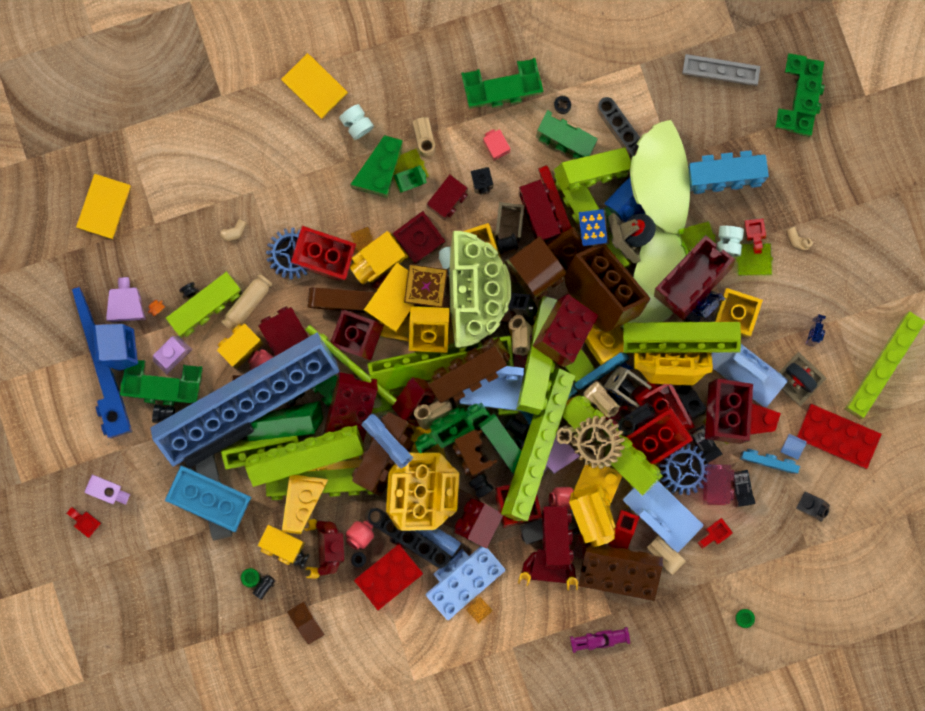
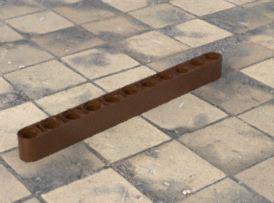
(358, 300)

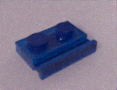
(708, 304)
(816, 331)

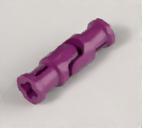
(597, 640)

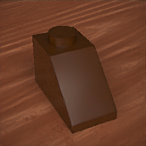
(305, 623)

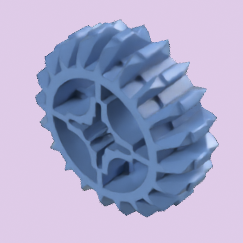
(283, 253)
(700, 477)

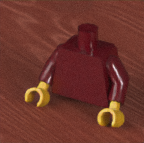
(329, 547)
(534, 570)

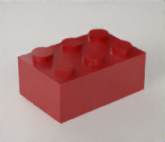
(388, 577)

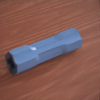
(387, 441)
(441, 539)

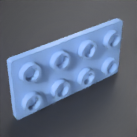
(749, 368)
(499, 393)
(664, 515)
(463, 580)

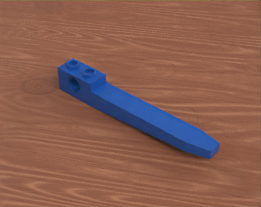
(112, 400)

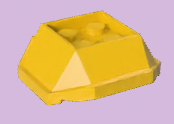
(673, 367)
(435, 496)

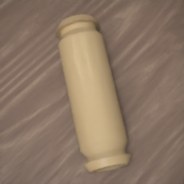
(247, 302)

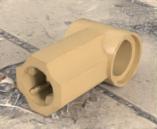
(424, 136)
(520, 335)
(599, 396)
(432, 412)
(565, 434)
(671, 559)

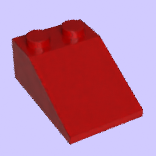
(323, 253)
(662, 398)
(660, 436)

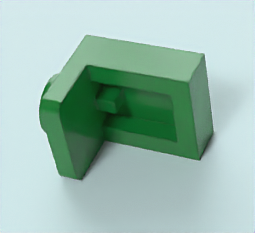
(410, 178)

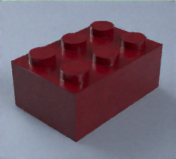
(539, 210)
(565, 330)
(729, 411)
(556, 537)

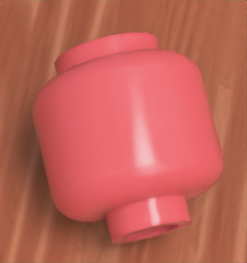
(258, 358)
(560, 497)
(359, 535)

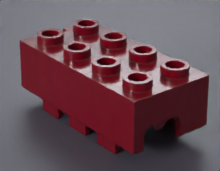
(694, 278)
(351, 403)

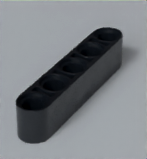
(413, 545)

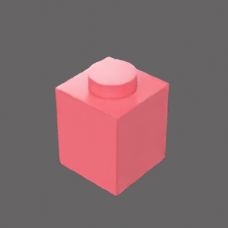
(496, 144)

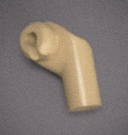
(233, 233)
(798, 242)

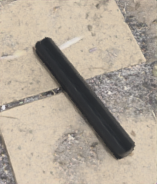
(219, 444)

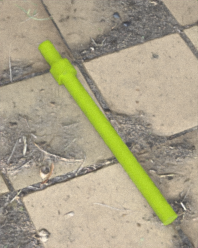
(351, 365)

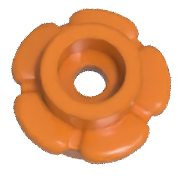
(155, 307)

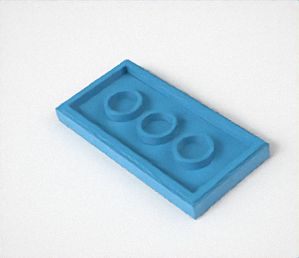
(208, 498)

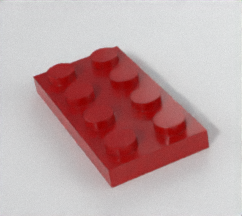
(839, 436)

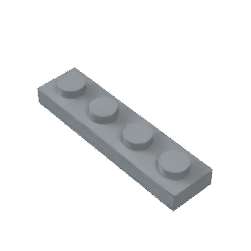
(721, 70)

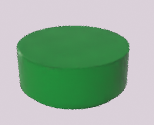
(250, 577)
(745, 618)

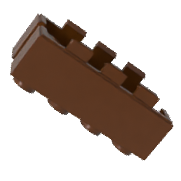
(469, 371)
(469, 450)
(376, 462)
(621, 571)

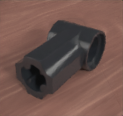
(637, 418)

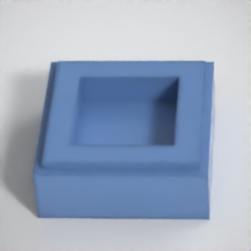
(793, 446)

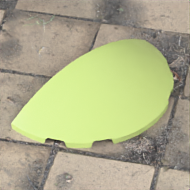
(662, 177)
(656, 262)
(477, 288)

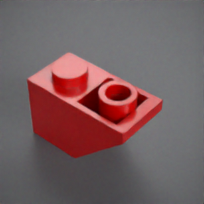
(624, 529)

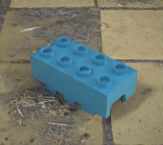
(728, 172)

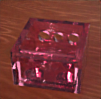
(718, 486)

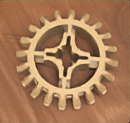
(598, 457)

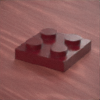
(419, 237)

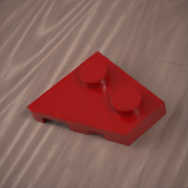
(763, 419)

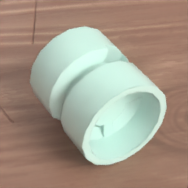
(356, 122)
(730, 240)

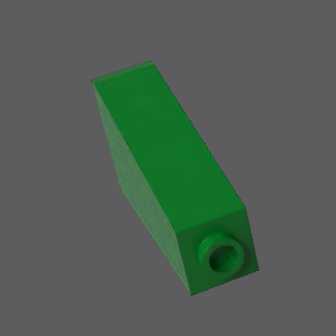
(288, 422)
(501, 442)

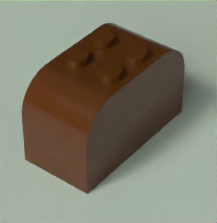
(535, 269)
(605, 287)

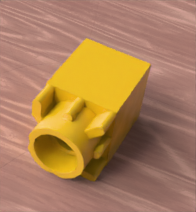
(377, 258)
(593, 515)

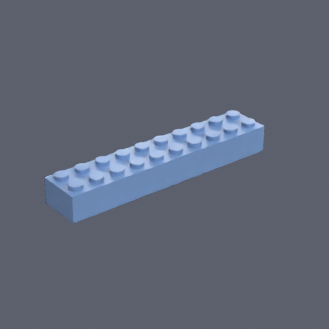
(245, 399)

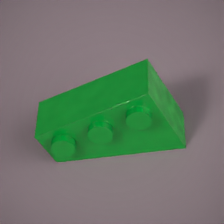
(565, 137)
(379, 169)

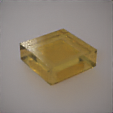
(362, 238)
(479, 609)

